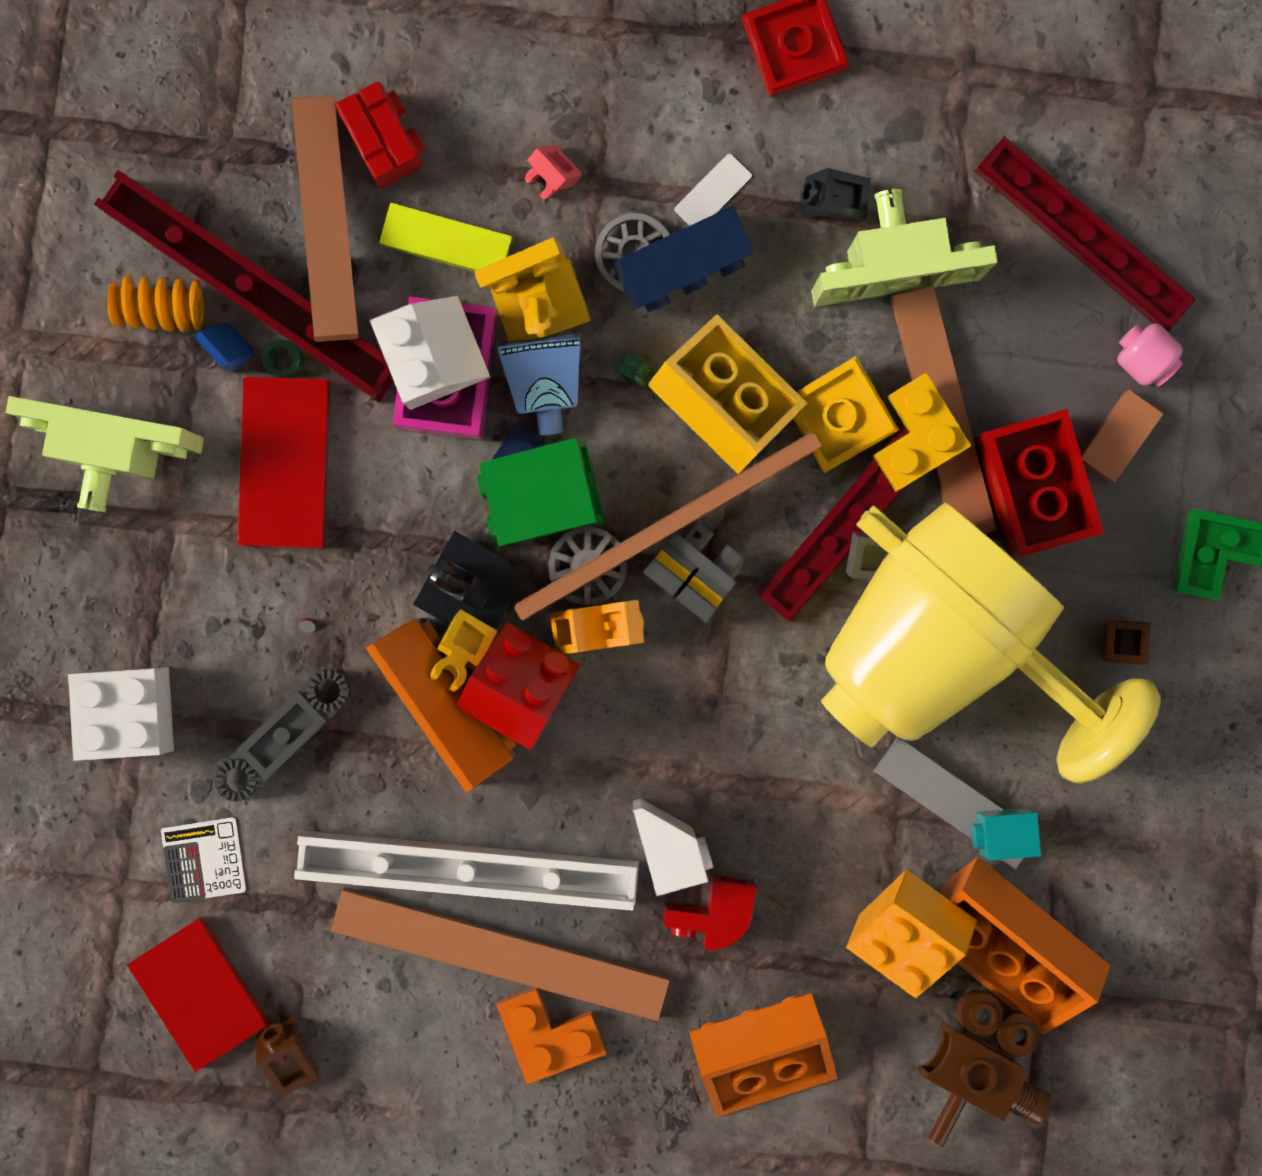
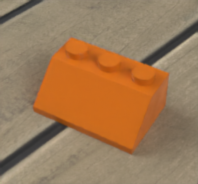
(763, 1054)

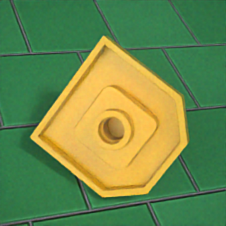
(542, 304)

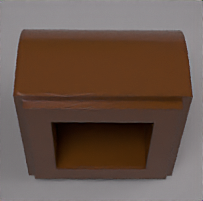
(1127, 642)

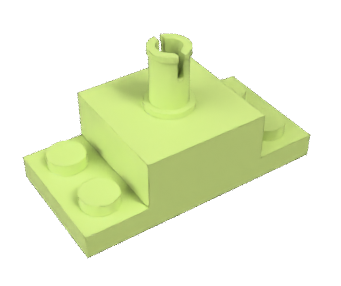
(900, 258)
(102, 444)

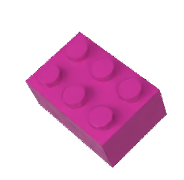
(463, 411)

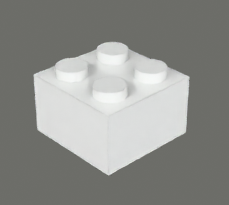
(121, 713)

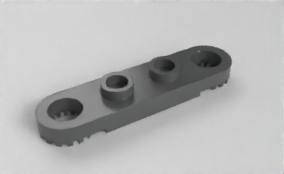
(282, 735)

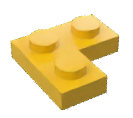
(931, 437)

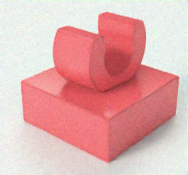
(553, 168)

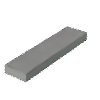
(935, 788)

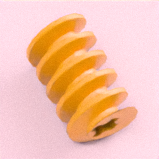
(156, 305)

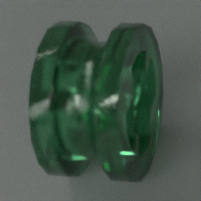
(271, 365)
(634, 370)

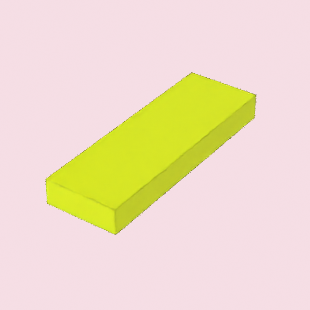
(442, 239)

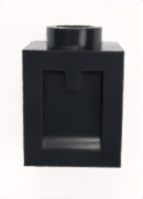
(836, 195)

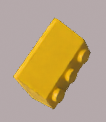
(726, 393)

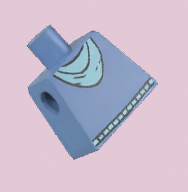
(543, 377)

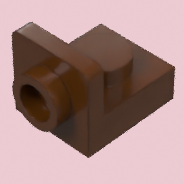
(285, 1057)

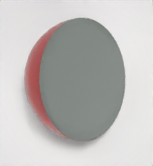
(307, 625)

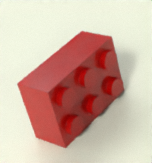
(1038, 484)

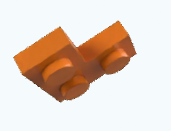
(543, 1047)

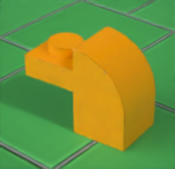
(597, 627)

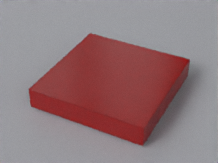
(794, 43)

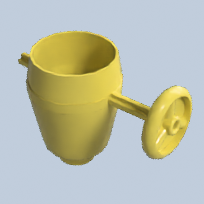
(949, 625)

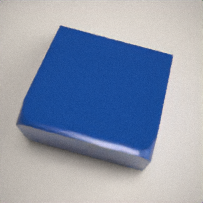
(226, 346)

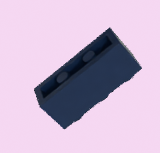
(684, 260)

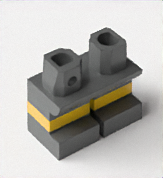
(710, 582)

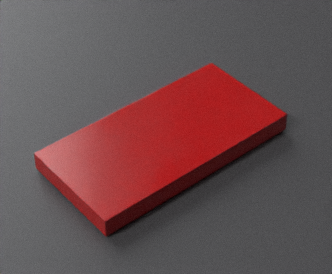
(283, 462)

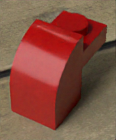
(723, 920)

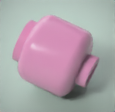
(1150, 354)

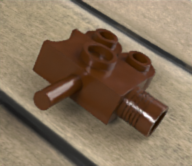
(982, 1072)

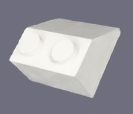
(429, 350)
(671, 849)

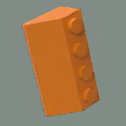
(463, 742)
(1023, 950)

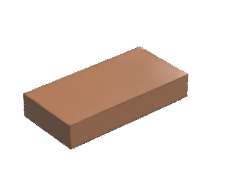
(1120, 436)

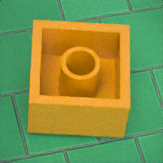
(912, 934)

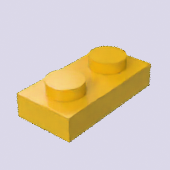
(537, 259)

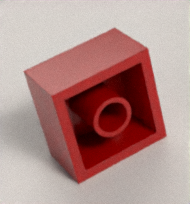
(517, 685)

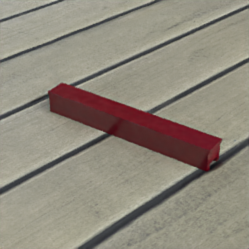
(242, 283)

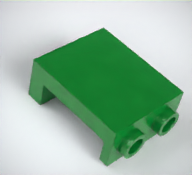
(540, 492)

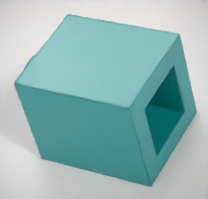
(1006, 834)

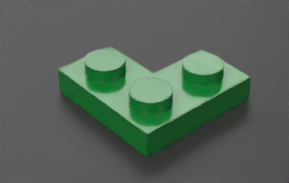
(1208, 545)

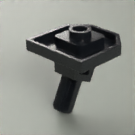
(468, 580)

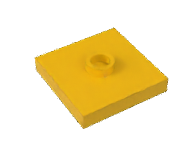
(844, 414)

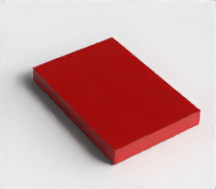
(198, 994)

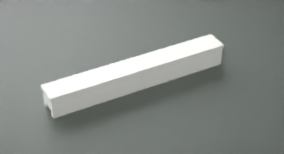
(467, 870)

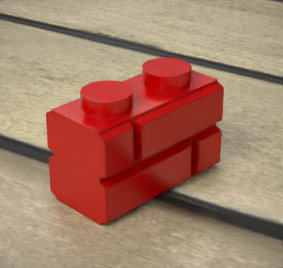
(380, 135)

